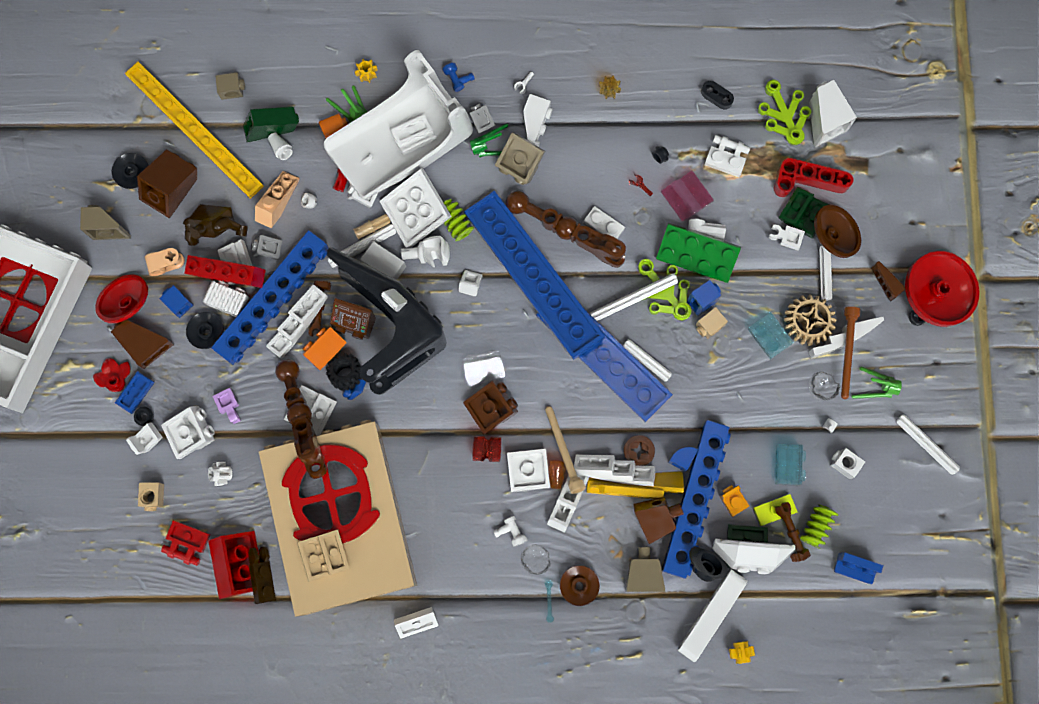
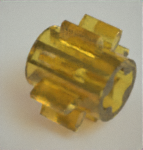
(612, 83)

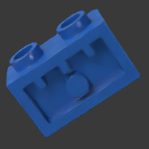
(857, 568)

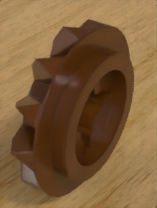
(646, 445)

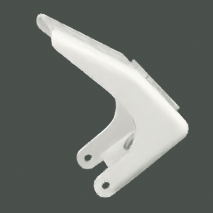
(367, 148)

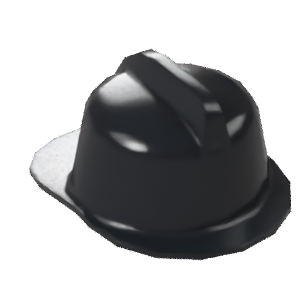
(707, 564)

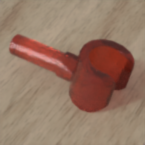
(640, 183)

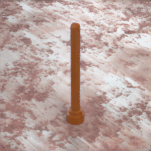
(851, 315)

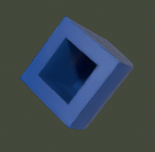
(683, 458)

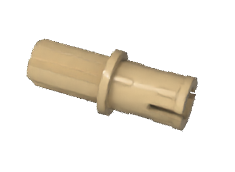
(370, 226)

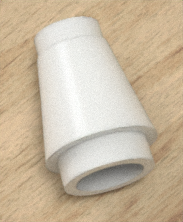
(280, 146)

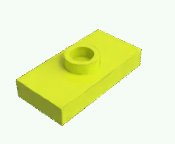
(766, 512)

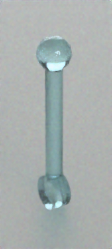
(548, 585)

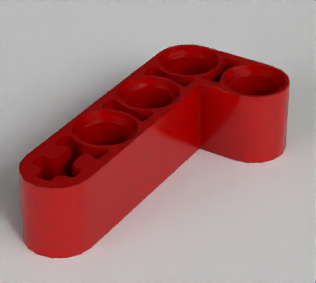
(813, 180)

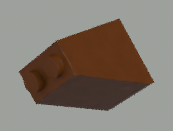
(166, 182)

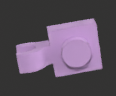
(226, 403)

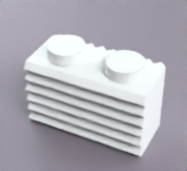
(225, 298)

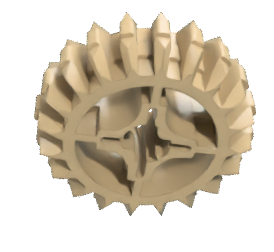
(825, 323)

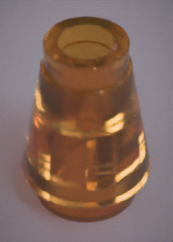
(556, 473)

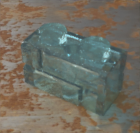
(789, 464)

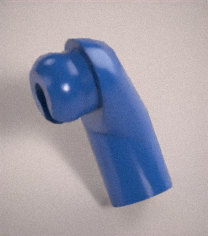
(353, 393)

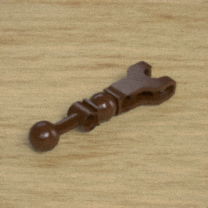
(567, 228)
(300, 417)

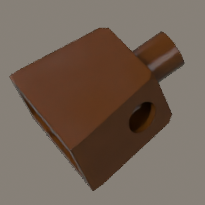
(657, 517)

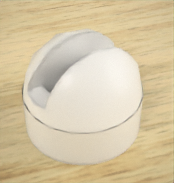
(308, 201)

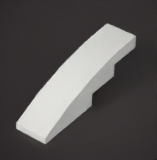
(297, 322)
(838, 341)
(618, 471)

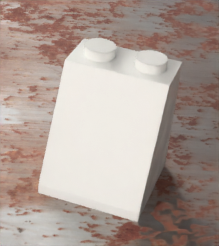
(829, 113)

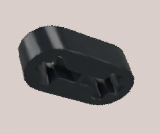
(717, 95)

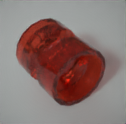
(487, 449)

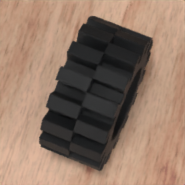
(340, 363)

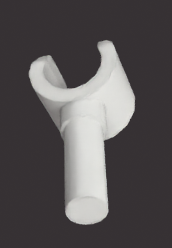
(524, 83)
(830, 425)

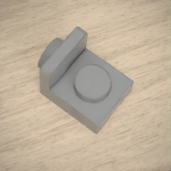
(480, 117)
(266, 247)

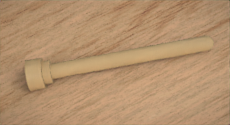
(576, 484)

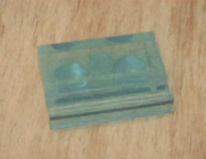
(770, 335)

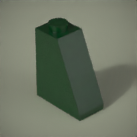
(265, 121)

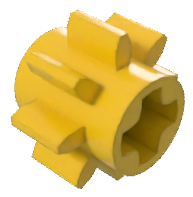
(366, 65)
(741, 652)

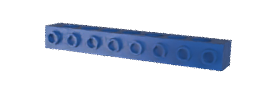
(271, 287)
(710, 431)

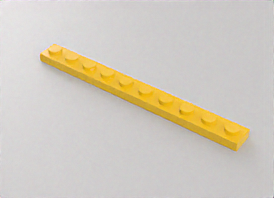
(194, 130)

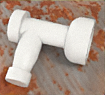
(511, 526)

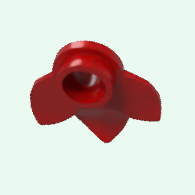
(112, 372)

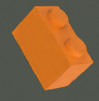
(324, 347)

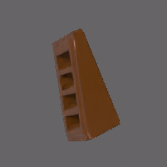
(888, 282)

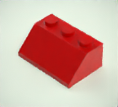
(232, 563)

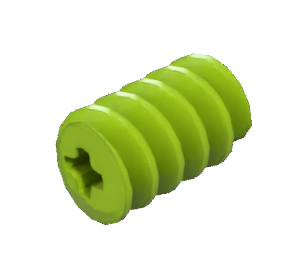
(455, 223)
(818, 526)

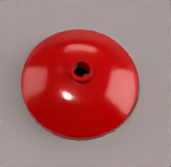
(121, 299)

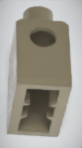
(644, 573)

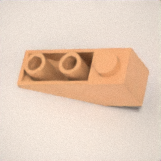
(275, 199)

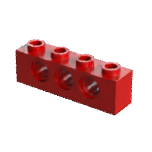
(225, 271)

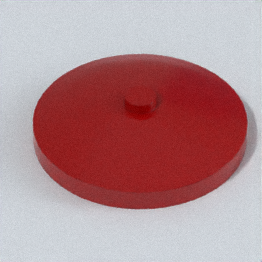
(942, 289)

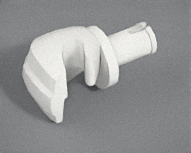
(428, 250)

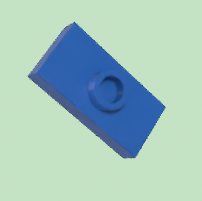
(134, 392)

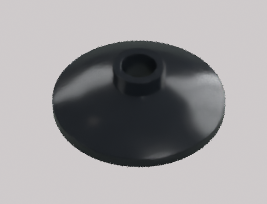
(124, 165)
(199, 324)

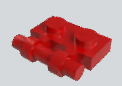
(186, 536)

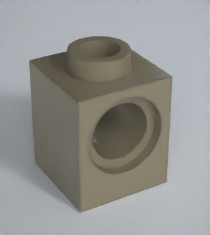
(230, 86)

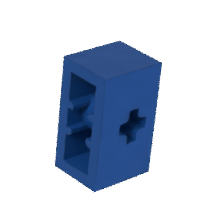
(704, 297)

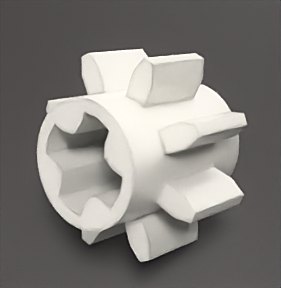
(220, 473)

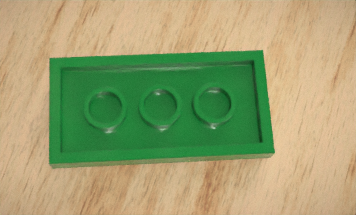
(698, 252)

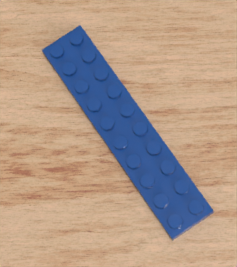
(534, 275)

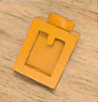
(734, 500)

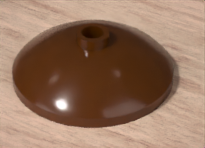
(837, 231)

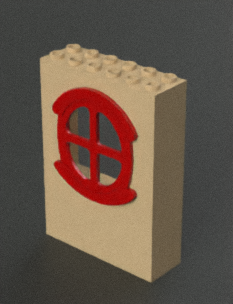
(371, 541)

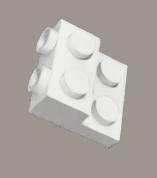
(188, 431)

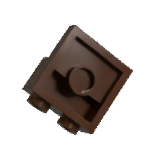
(491, 406)

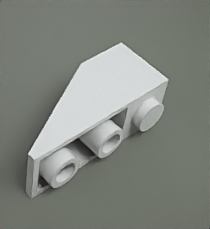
(534, 116)

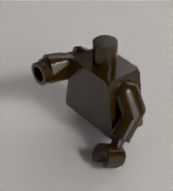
(210, 222)

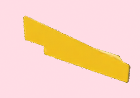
(664, 482)

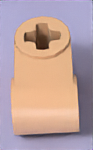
(162, 262)

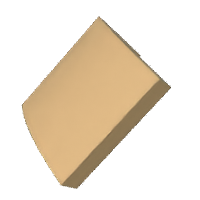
(323, 555)

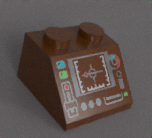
(352, 319)

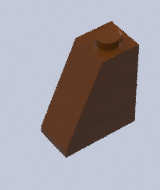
(140, 342)

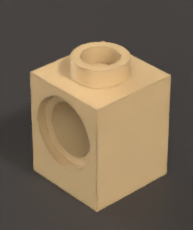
(711, 323)
(144, 490)

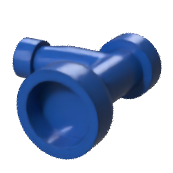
(450, 70)

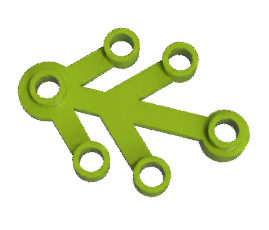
(785, 115)
(668, 293)

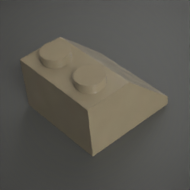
(100, 225)

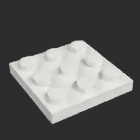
(415, 208)

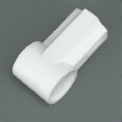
(714, 230)

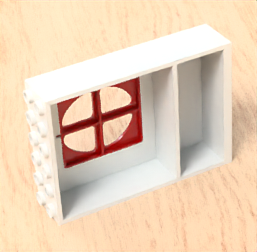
(28, 350)

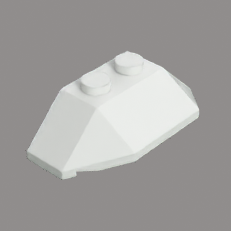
(752, 556)

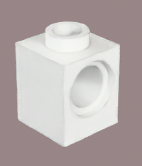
(855, 463)

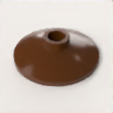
(590, 585)

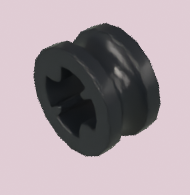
(914, 320)

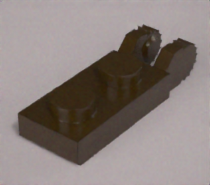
(261, 575)

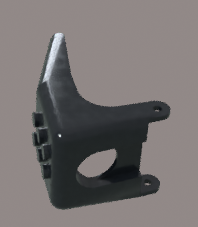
(416, 334)

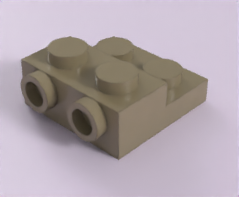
(519, 159)

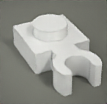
(789, 237)

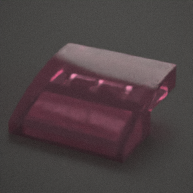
(687, 196)

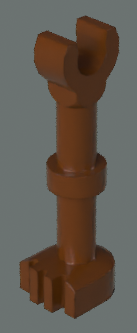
(323, 286)
(801, 553)

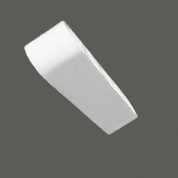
(712, 615)

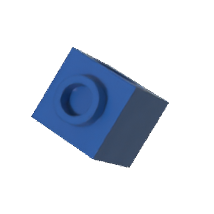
(176, 301)

